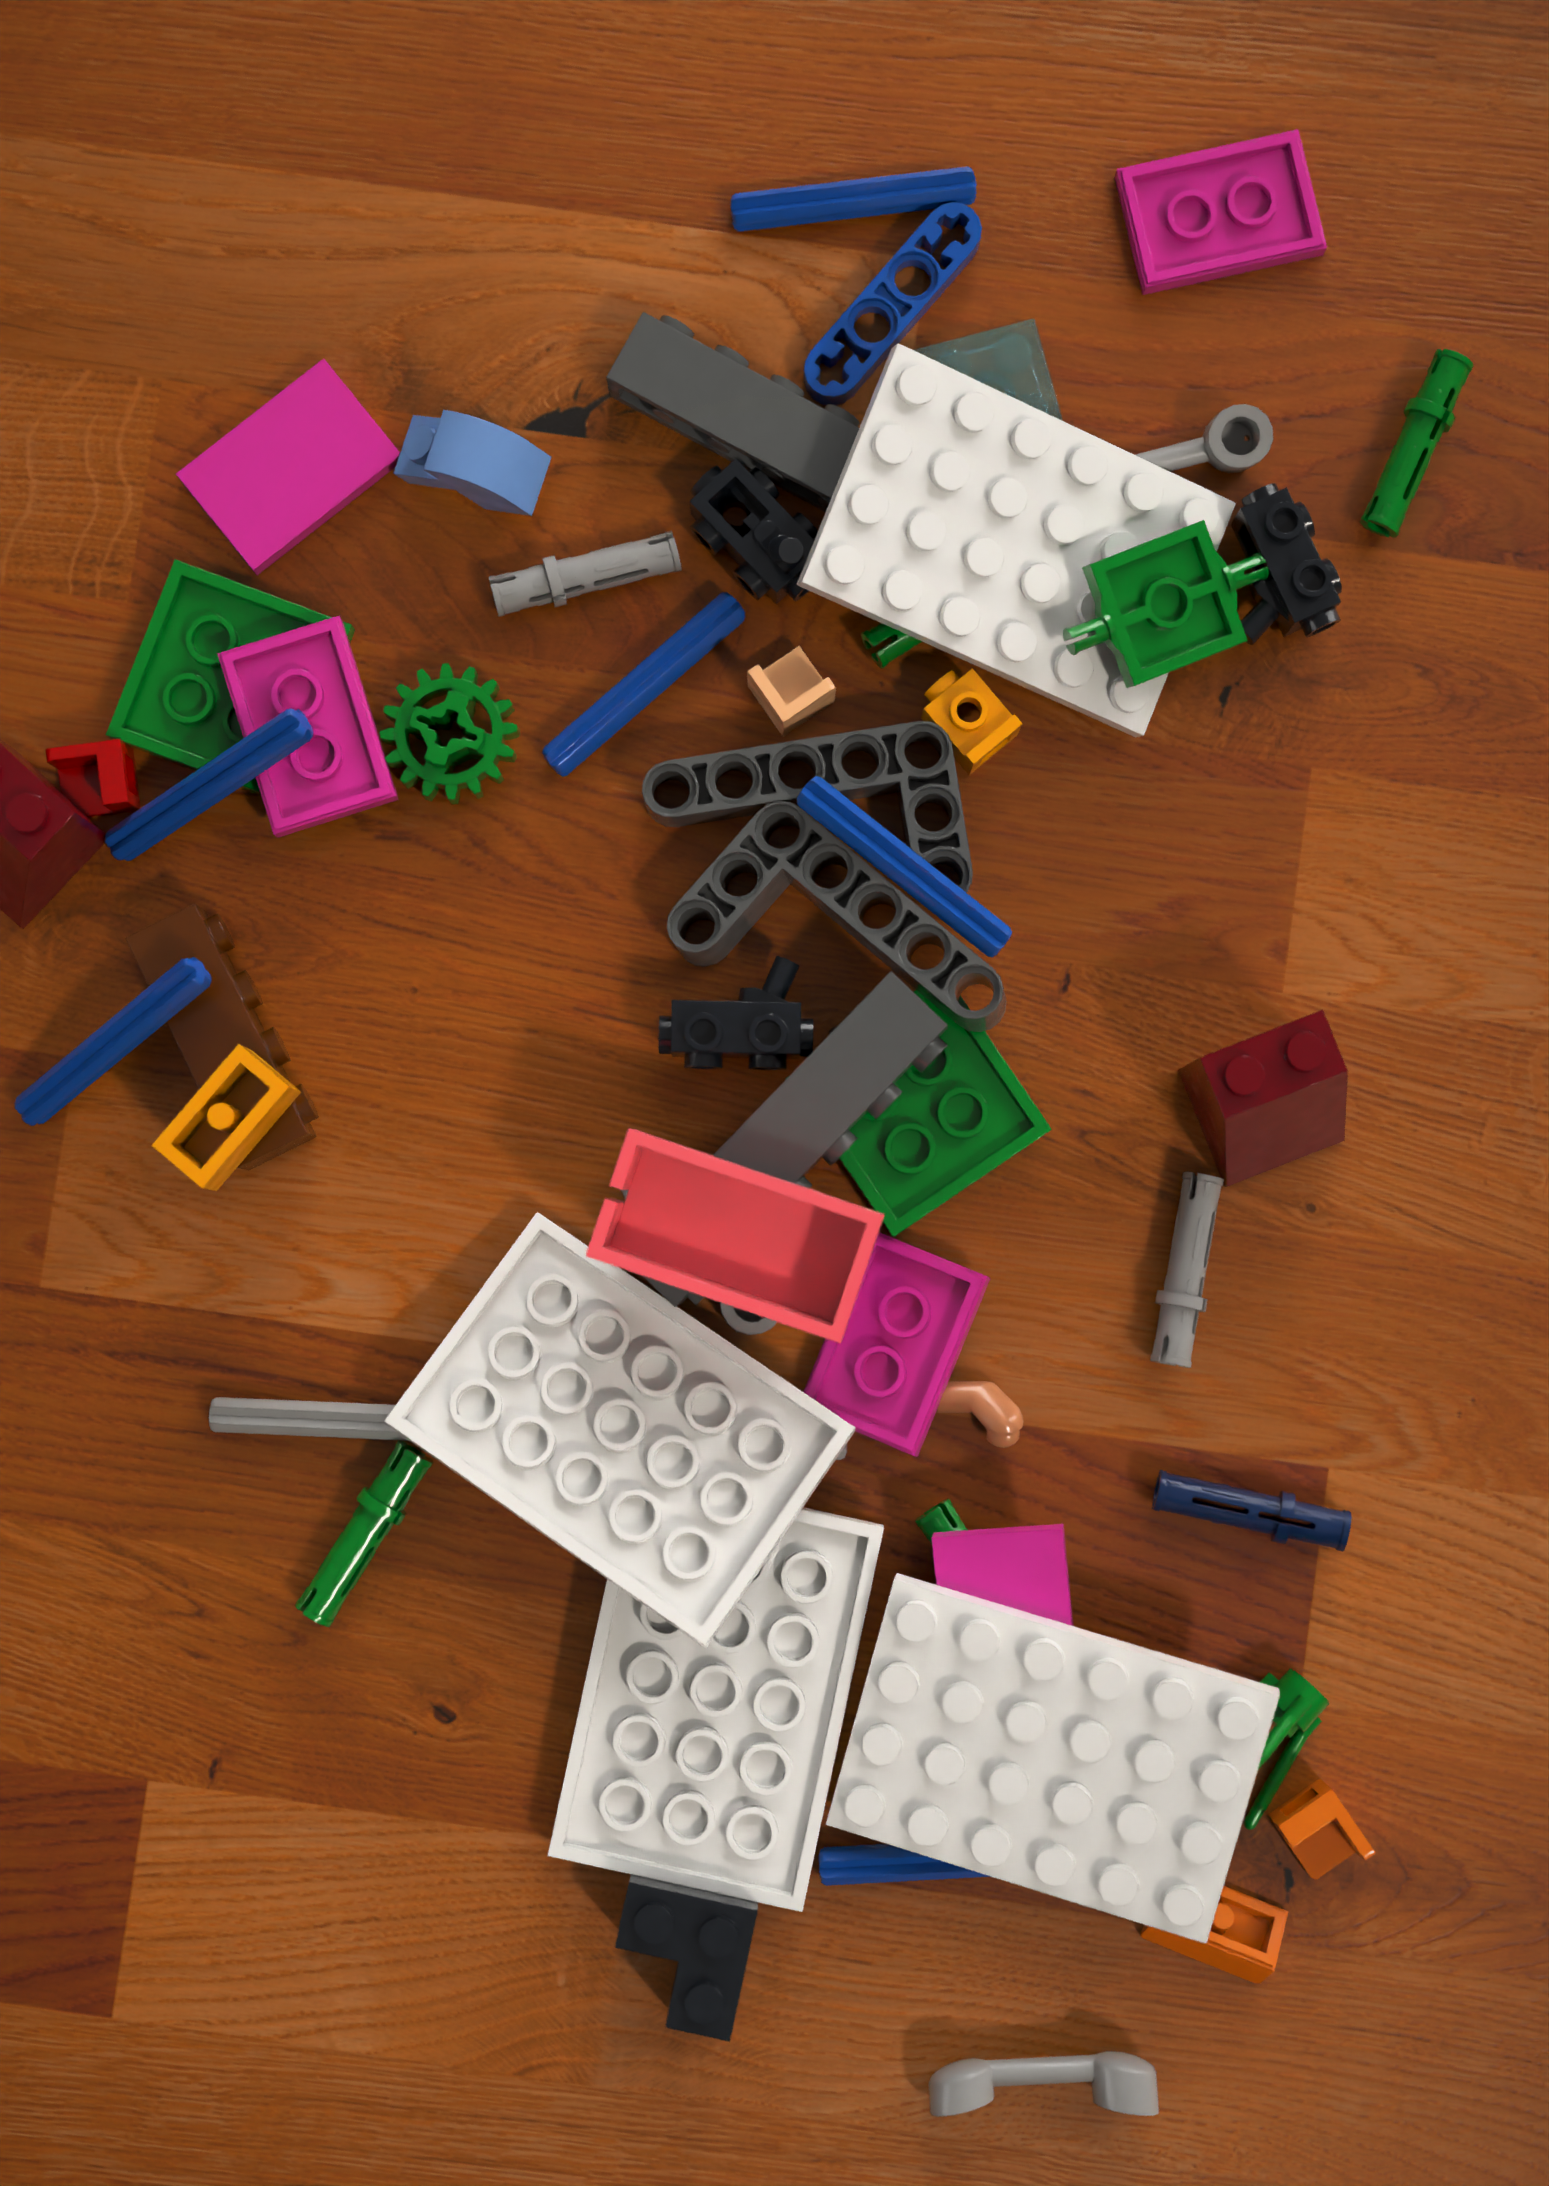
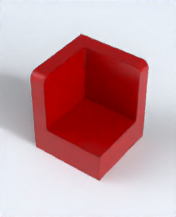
(97, 776)

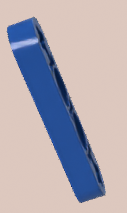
(886, 299)

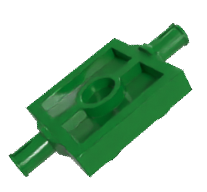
(1165, 604)

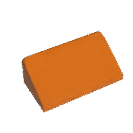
(1241, 1938)

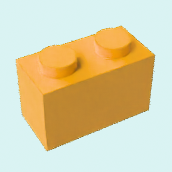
(226, 1118)

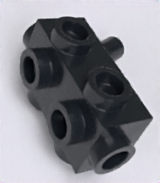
(767, 545)
(1299, 585)
(754, 1027)

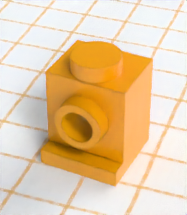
(971, 741)

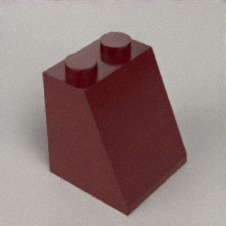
(40, 838)
(1270, 1097)

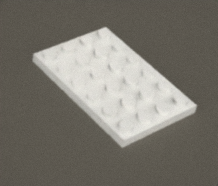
(974, 530)
(621, 1428)
(724, 1753)
(1052, 1757)

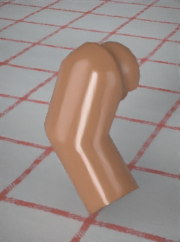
(989, 1405)

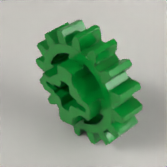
(458, 708)

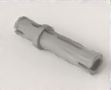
(585, 573)
(1186, 1270)

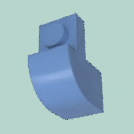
(474, 459)

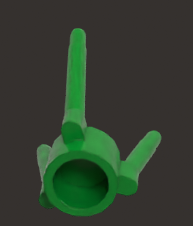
(1295, 1718)

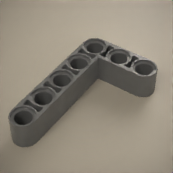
(824, 756)
(844, 904)

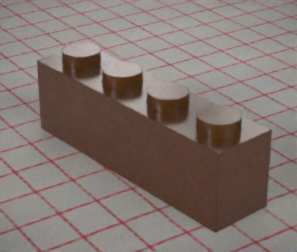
(221, 1016)

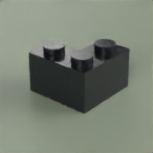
(708, 1939)

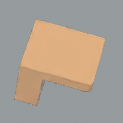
(791, 690)

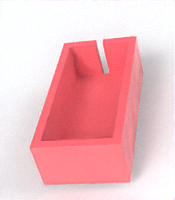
(736, 1235)

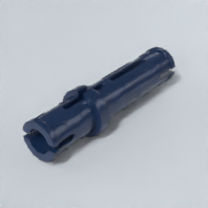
(1326, 1525)

